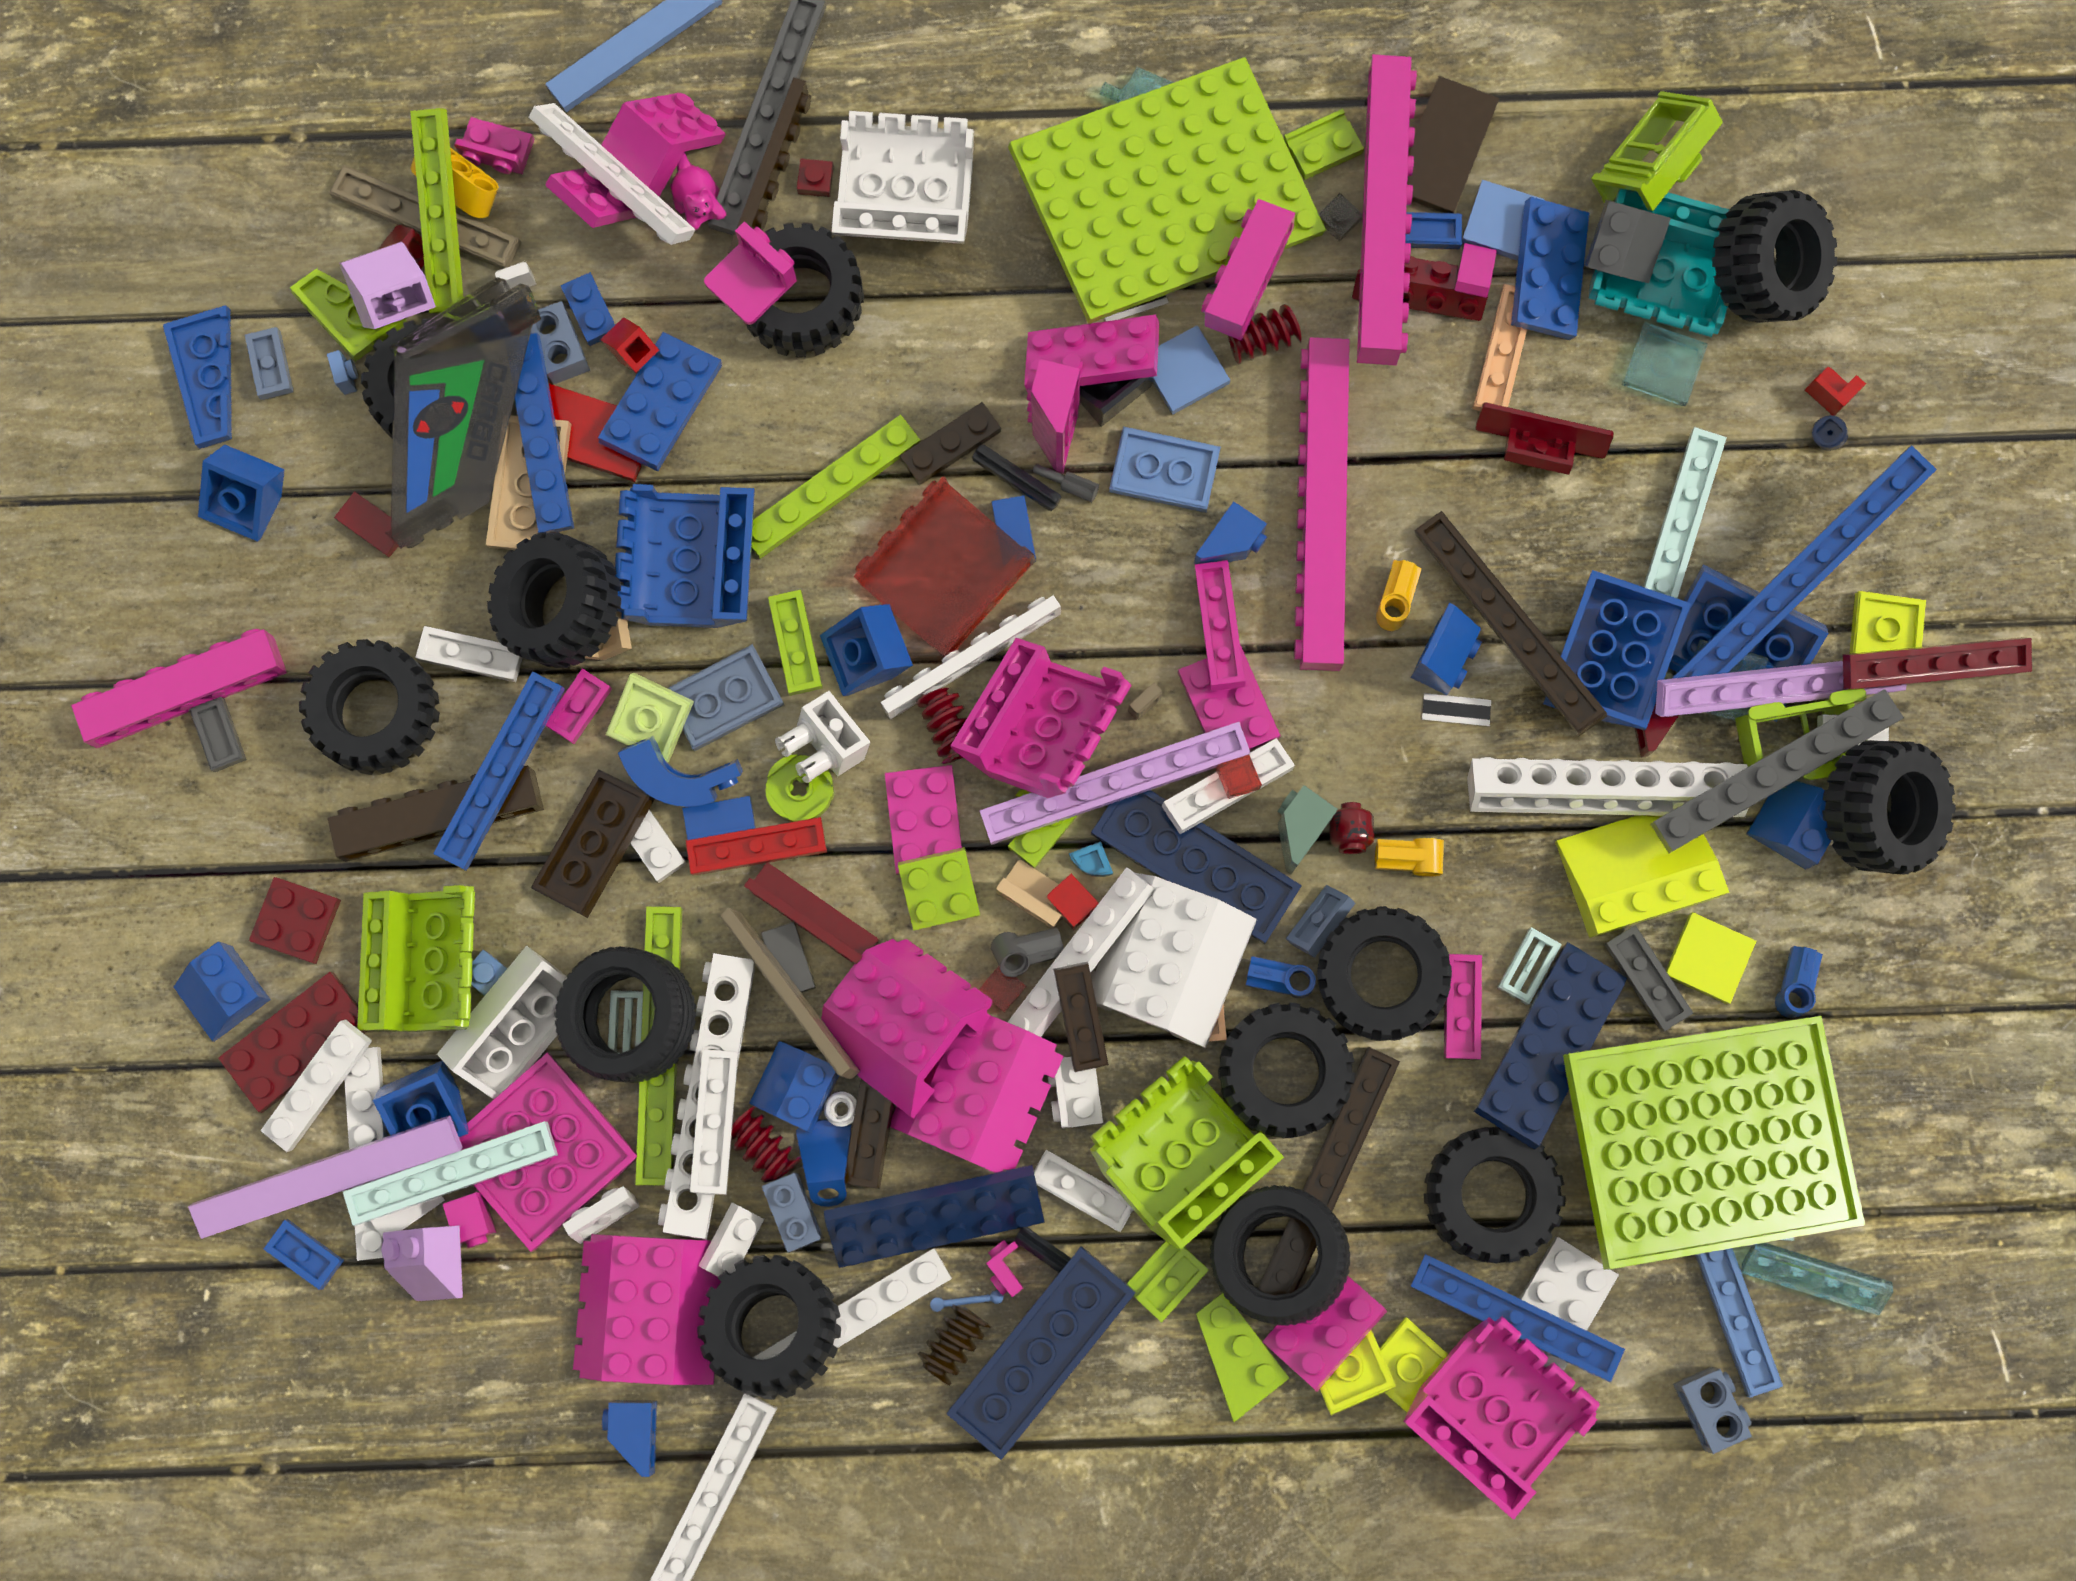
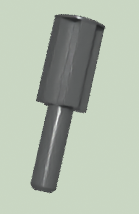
(1070, 482)

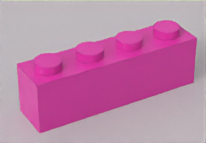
(1249, 268)

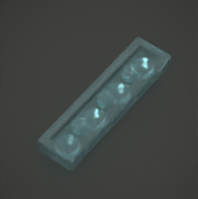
(1817, 1277)

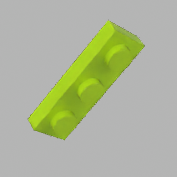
(795, 642)

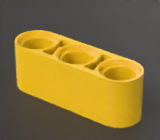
(472, 187)

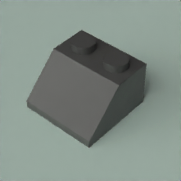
(1627, 241)

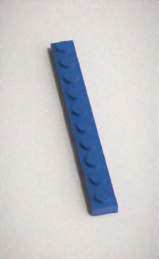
(1811, 566)

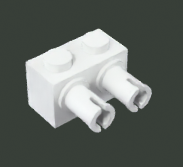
(833, 735)

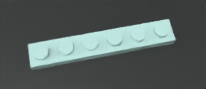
(1684, 512)
(450, 1173)

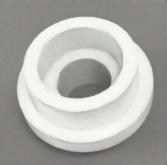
(830, 1109)

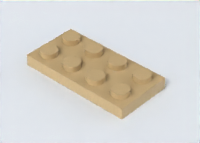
(512, 506)

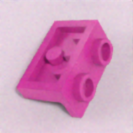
(495, 146)

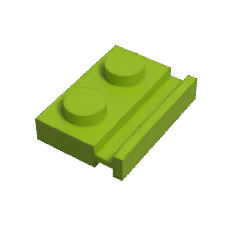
(1323, 144)
(1166, 1279)

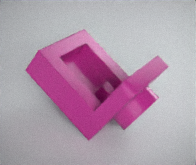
(1003, 1279)

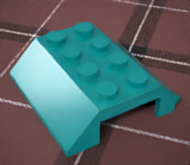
(1683, 278)

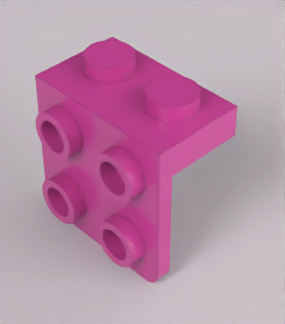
(751, 275)

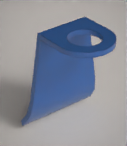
(825, 1160)

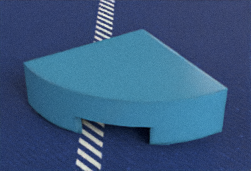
(1092, 860)

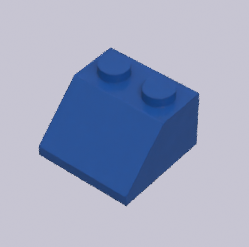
(239, 491)
(866, 649)
(1447, 651)
(1793, 824)
(220, 990)
(795, 1086)
(420, 1100)

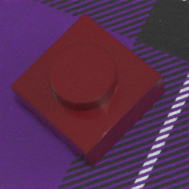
(815, 177)

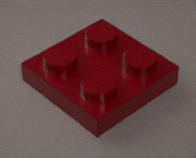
(295, 920)

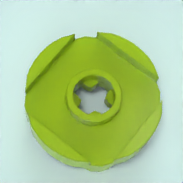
(797, 807)

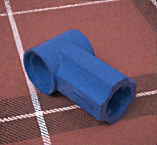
(1276, 976)
(1800, 979)

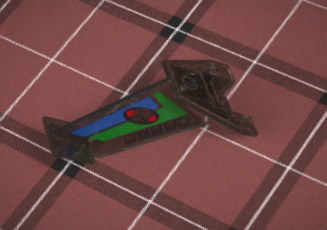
(455, 406)

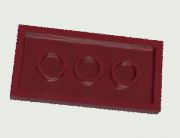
(282, 1047)

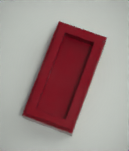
(367, 523)

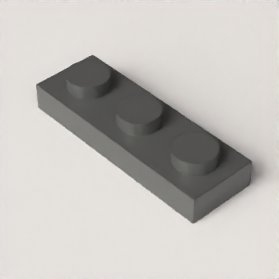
(1648, 978)

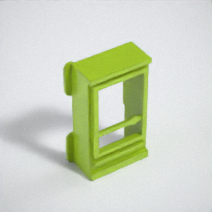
(1674, 161)
(1748, 733)

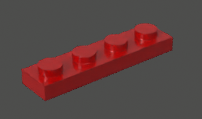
(756, 846)

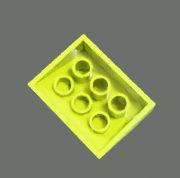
(1629, 877)

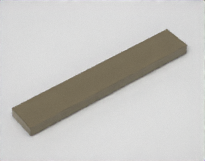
(403, 209)
(790, 994)

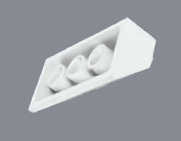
(507, 1026)

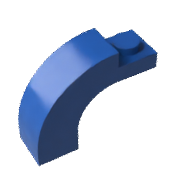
(661, 781)

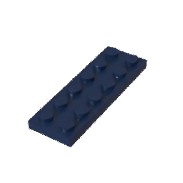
(1197, 860)
(1559, 1022)
(934, 1216)
(1041, 1352)

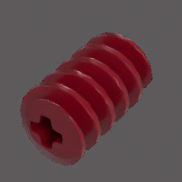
(1266, 331)
(943, 721)
(761, 1147)

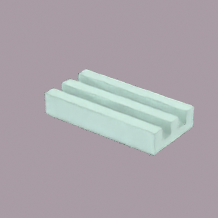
(1514, 991)
(614, 1014)

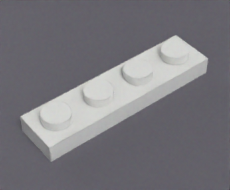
(1209, 796)
(316, 1085)
(714, 1122)

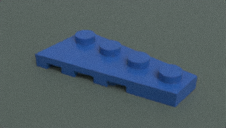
(203, 369)

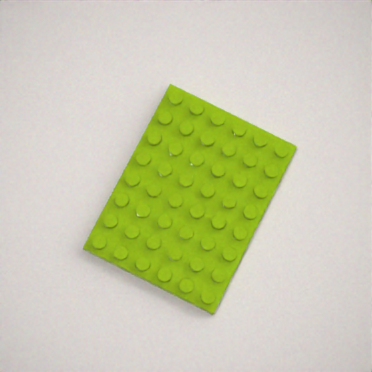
(1160, 186)
(1712, 1141)

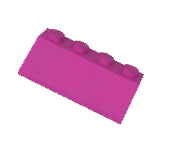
(1053, 409)

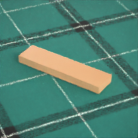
(1501, 355)

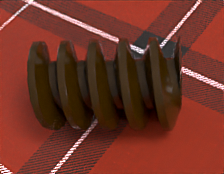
(952, 1343)

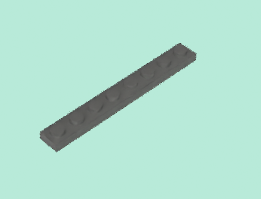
(784, 63)
(1776, 771)

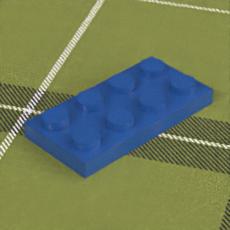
(1550, 268)
(660, 402)

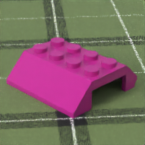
(1038, 720)
(900, 1017)
(984, 1094)
(643, 1311)
(1500, 1412)

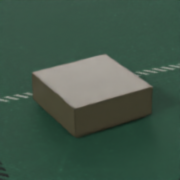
(1145, 701)

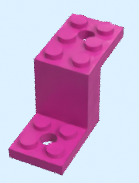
(649, 142)

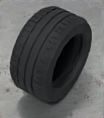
(579, 1006)
(1230, 1243)

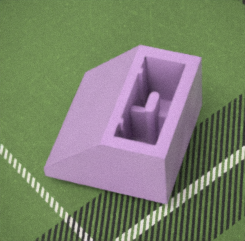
(386, 286)

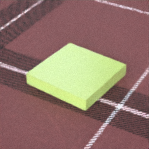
(648, 711)

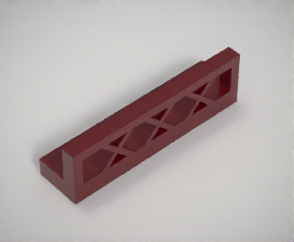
(811, 913)

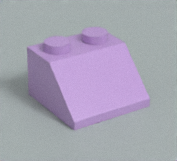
(425, 1261)

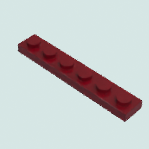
(1937, 663)

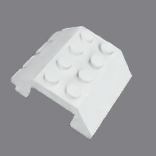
(904, 178)
(1174, 961)

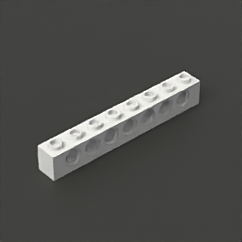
(1662, 789)
(739, 974)

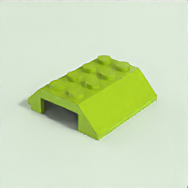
(416, 960)
(1181, 1154)

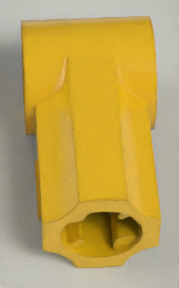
(1398, 594)
(1418, 856)

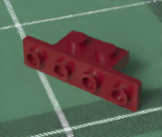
(1434, 290)
(1542, 439)

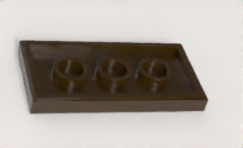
(1448, 143)
(593, 843)

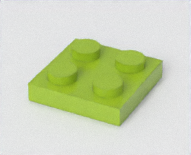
(938, 888)

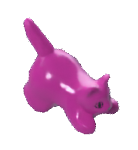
(695, 194)

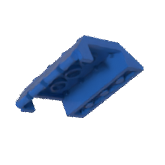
(684, 556)

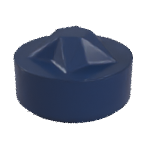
(1830, 433)

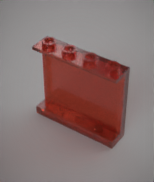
(943, 567)

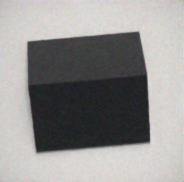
(1108, 399)

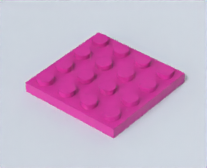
(589, 1151)

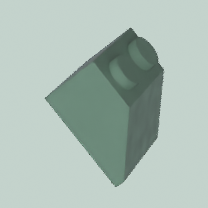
(1301, 824)

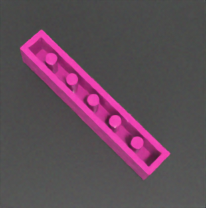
(177, 688)

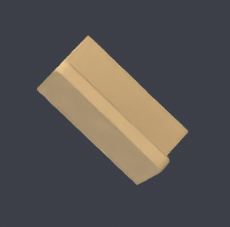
(1029, 891)

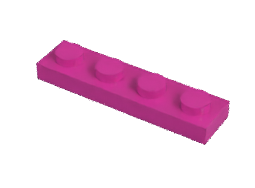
(1219, 625)

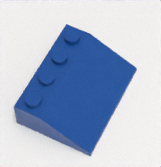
(1718, 599)
(1623, 646)

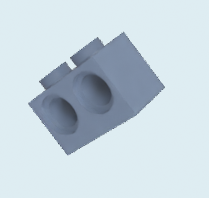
(560, 341)
(793, 1212)
(1706, 1414)

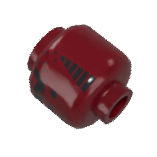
(1352, 829)

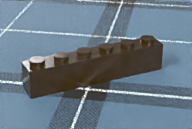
(419, 816)

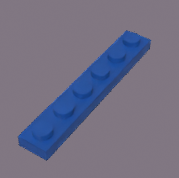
(542, 443)
(499, 771)
(1540, 1327)

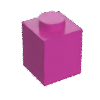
(473, 1218)

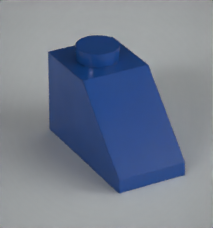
(1233, 537)
(633, 1432)

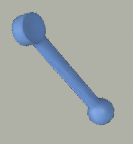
(938, 1303)

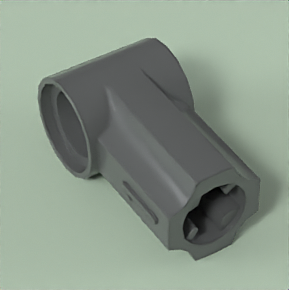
(1017, 953)

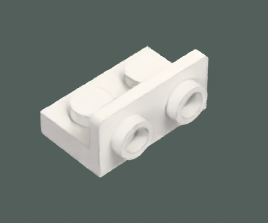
(1077, 1096)

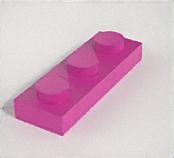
(1464, 1008)

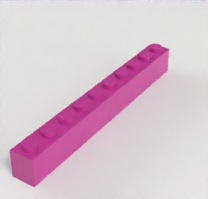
(1384, 211)
(1324, 505)

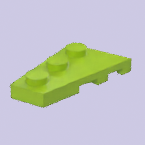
(334, 309)
(1239, 1357)

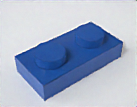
(588, 307)
(303, 1254)

